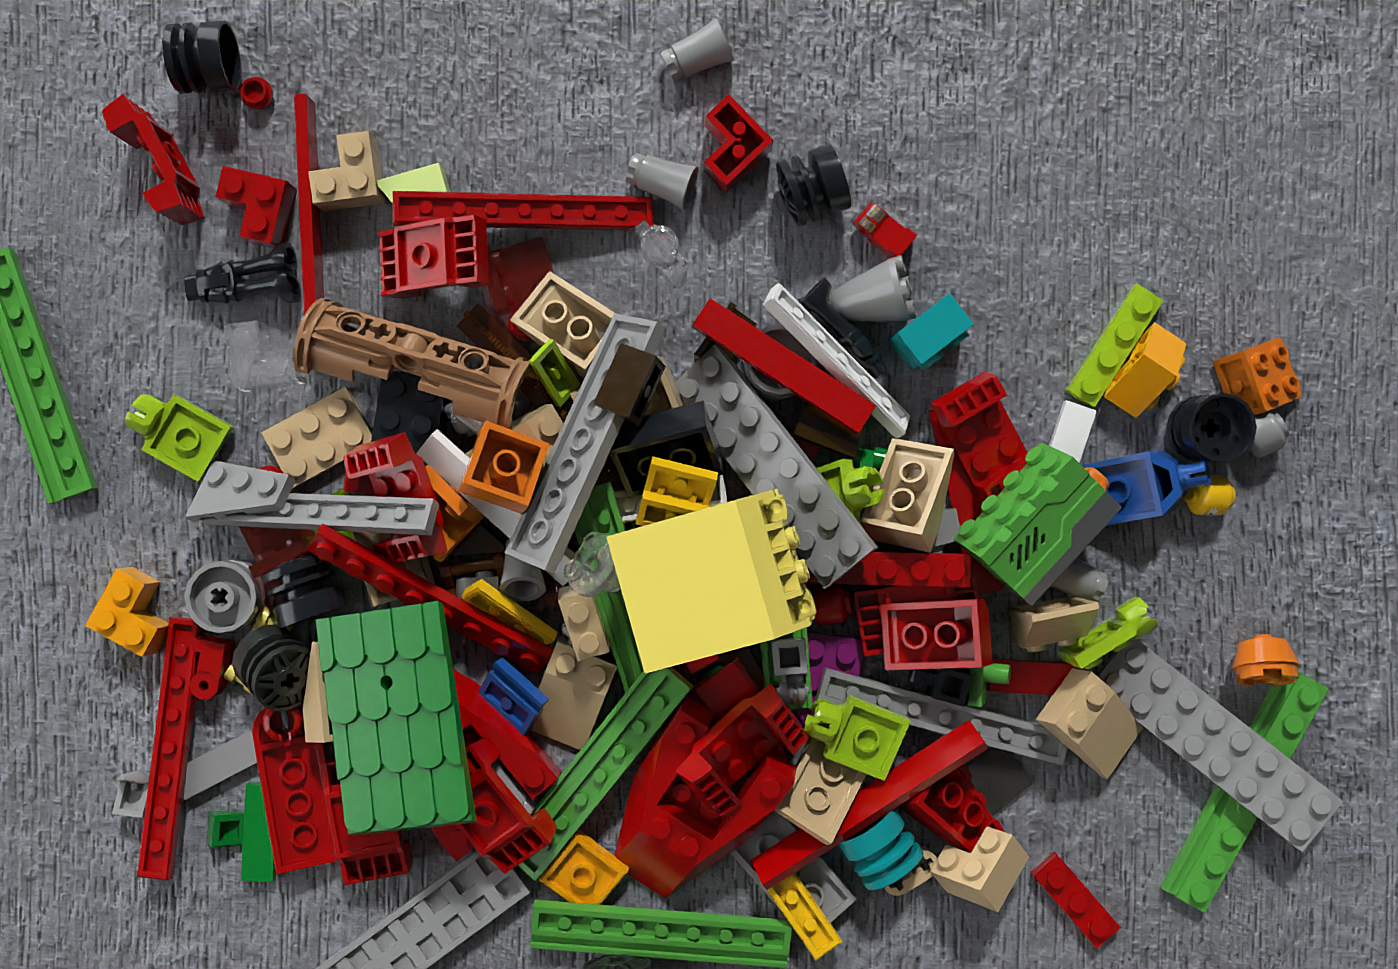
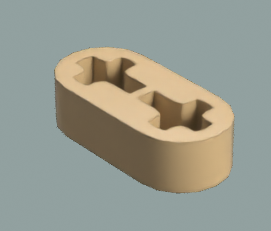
(914, 877)

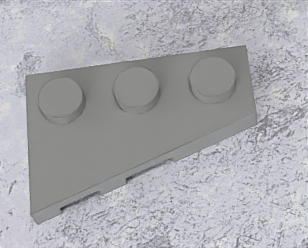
(238, 489)

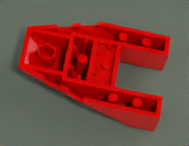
(518, 753)
(668, 830)

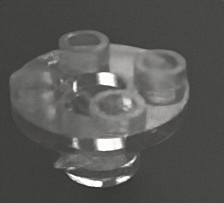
(592, 567)

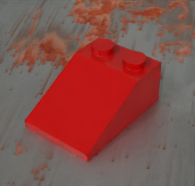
(936, 634)

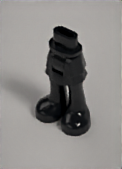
(226, 281)
(849, 336)

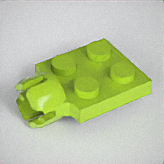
(179, 433)
(853, 485)
(1110, 635)
(858, 734)

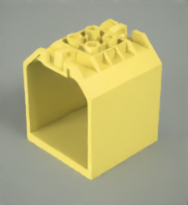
(713, 580)

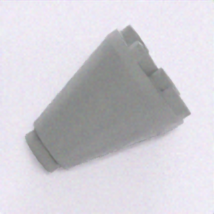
(876, 295)

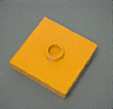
(584, 871)

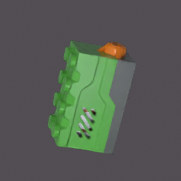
(1038, 522)

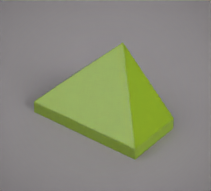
(554, 372)

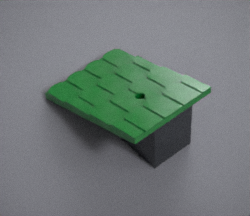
(395, 719)

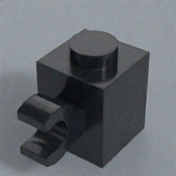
(944, 684)

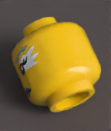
(1211, 499)

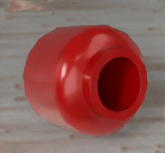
(832, 604)

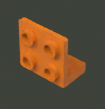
(1259, 376)
(457, 512)

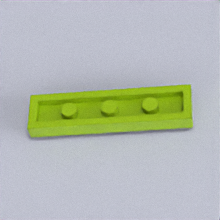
(1114, 345)

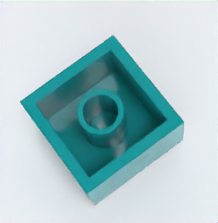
(934, 329)

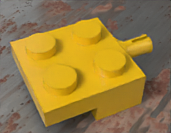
(674, 491)

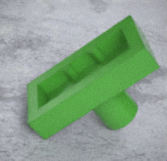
(980, 676)

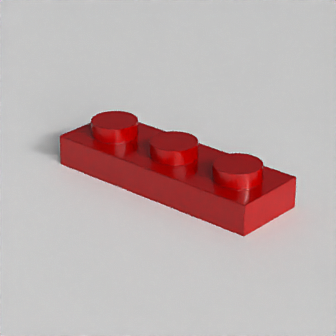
(1075, 900)

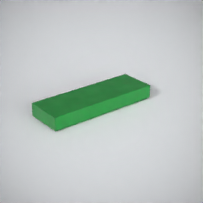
(256, 849)

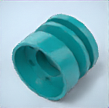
(882, 851)

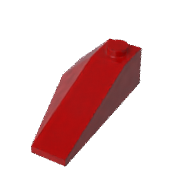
(953, 810)

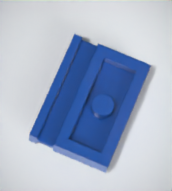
(513, 696)

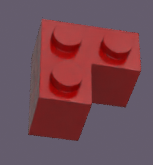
(742, 143)
(266, 204)

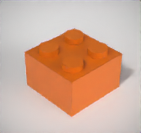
(504, 467)

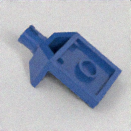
(1149, 483)

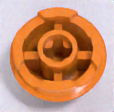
(1265, 661)

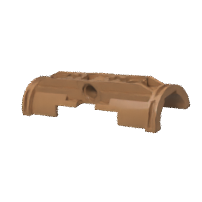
(476, 394)

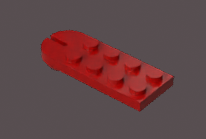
(293, 791)

